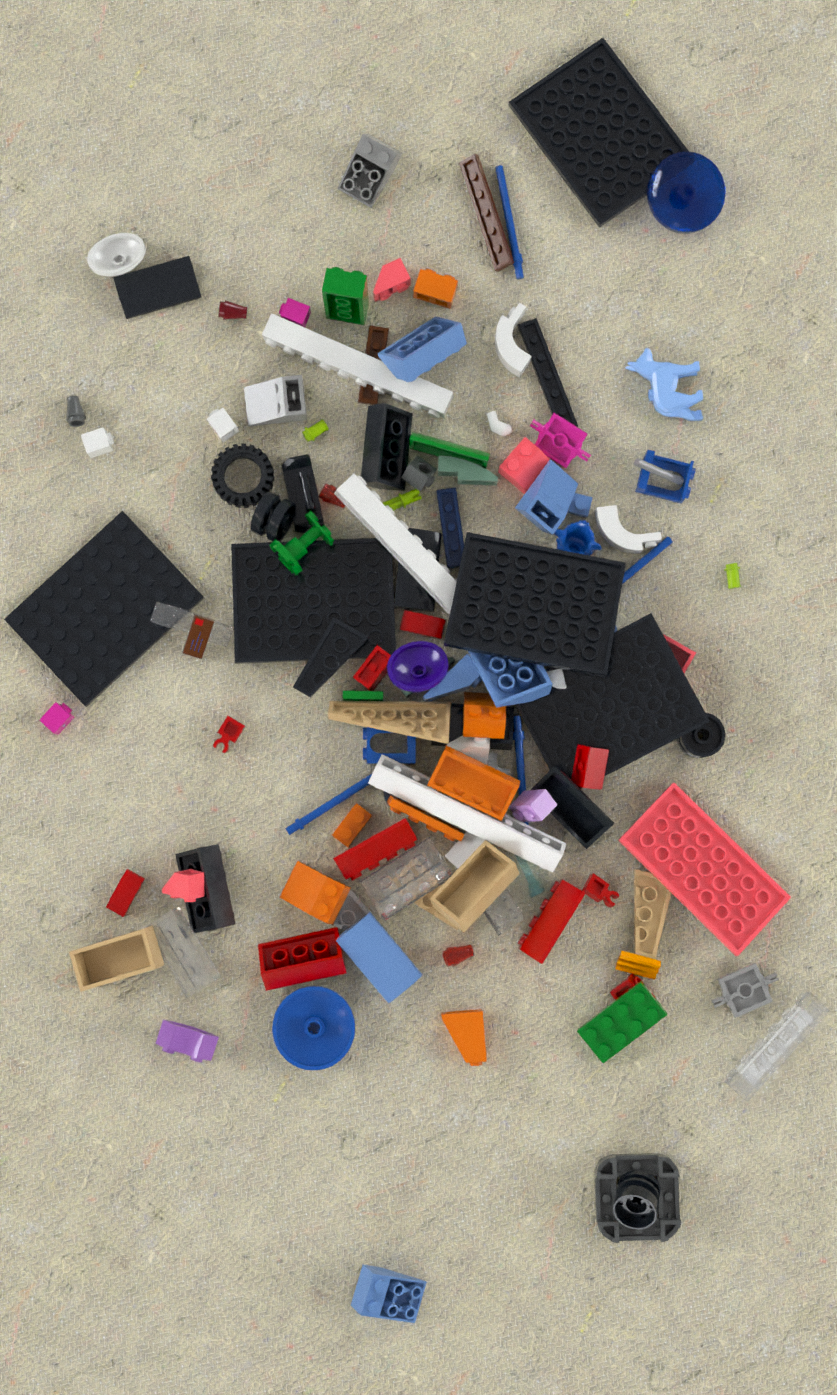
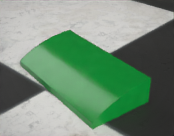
(440, 447)

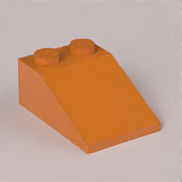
(482, 717)
(315, 893)

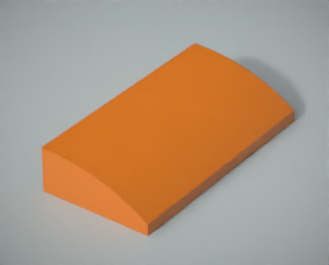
(474, 783)

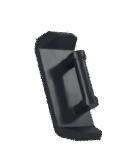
(302, 490)

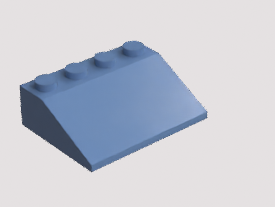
(511, 680)

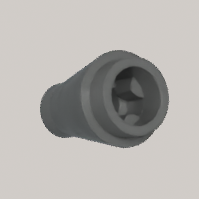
(75, 414)

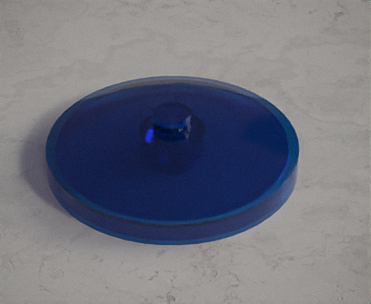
(686, 192)

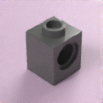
(419, 474)

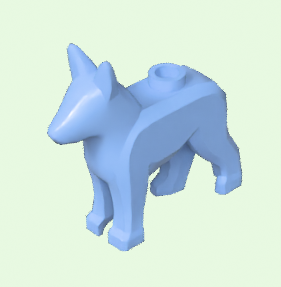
(663, 381)

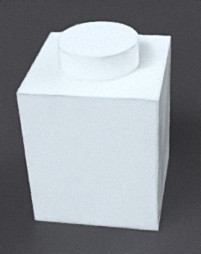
(222, 424)
(97, 442)

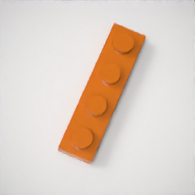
(417, 815)

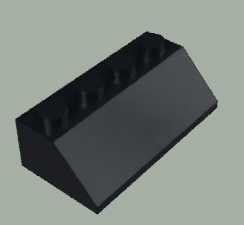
(386, 447)
(215, 908)

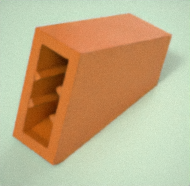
(468, 1034)

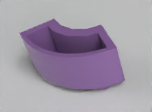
(186, 1040)

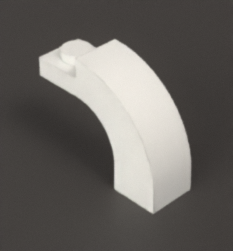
(508, 352)
(618, 537)

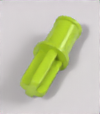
(403, 500)

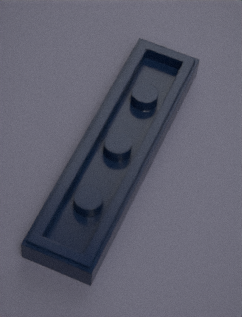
(450, 526)

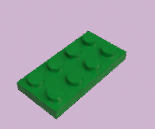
(622, 1022)

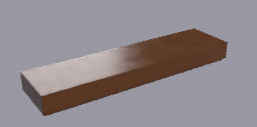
(376, 343)

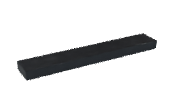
(546, 370)

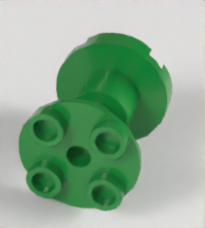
(296, 548)

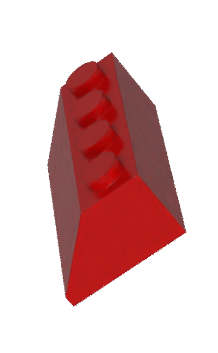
(376, 848)
(551, 921)
(301, 959)

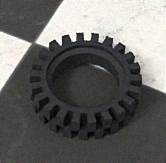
(226, 459)

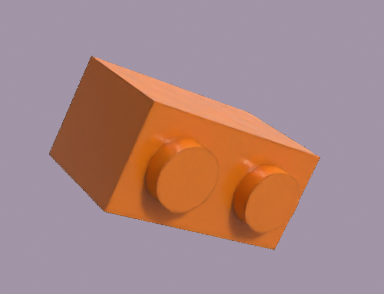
(435, 288)

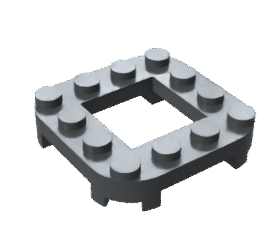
(605, 1190)

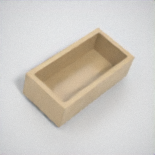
(474, 886)
(116, 958)

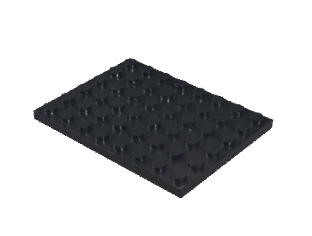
(597, 130)
(535, 604)
(98, 608)
(287, 614)
(628, 712)

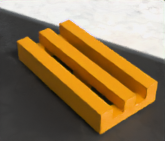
(638, 965)

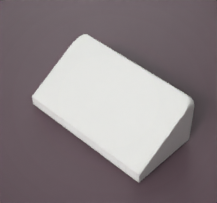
(463, 849)

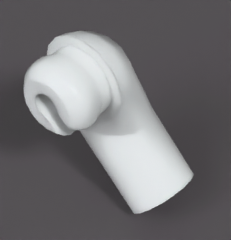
(496, 426)

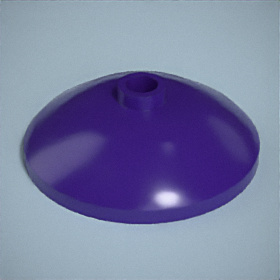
(416, 659)

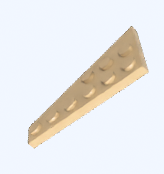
(413, 719)

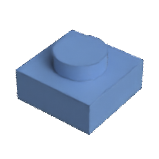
(580, 505)

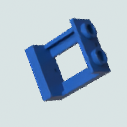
(684, 469)
(373, 757)

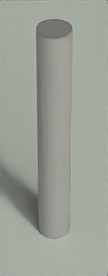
(658, 471)

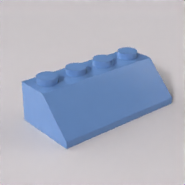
(423, 348)

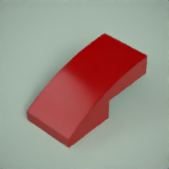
(422, 624)
(125, 892)

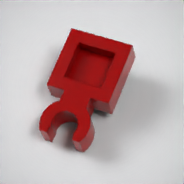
(230, 731)
(598, 890)

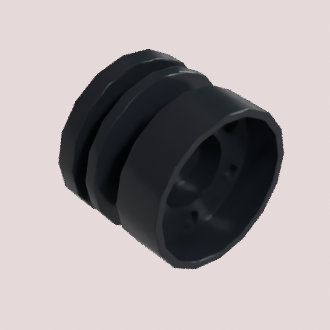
(637, 1200)

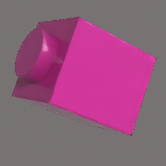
(295, 312)
(57, 717)

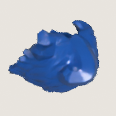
(577, 538)

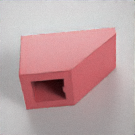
(391, 279)
(185, 885)

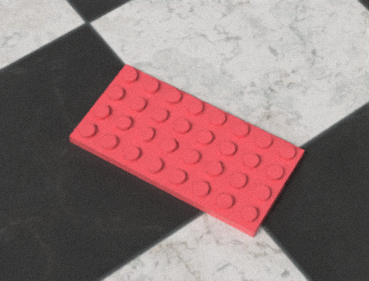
(704, 869)

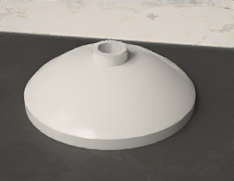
(116, 254)

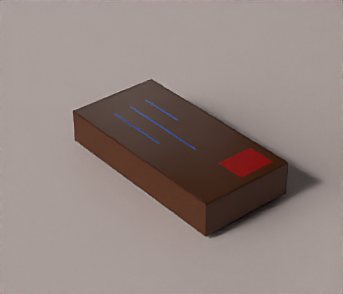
(198, 636)

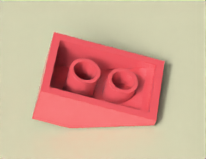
(523, 465)

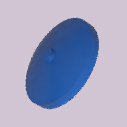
(313, 1028)

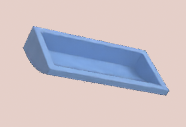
(379, 957)

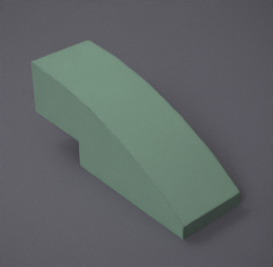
(467, 472)

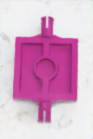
(560, 440)

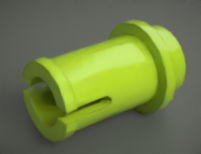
(315, 430)
(732, 575)

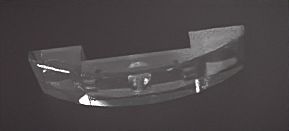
(181, 619)

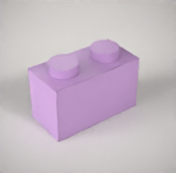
(532, 805)

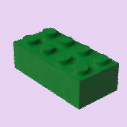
(345, 295)

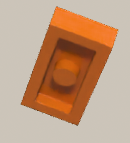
(352, 825)

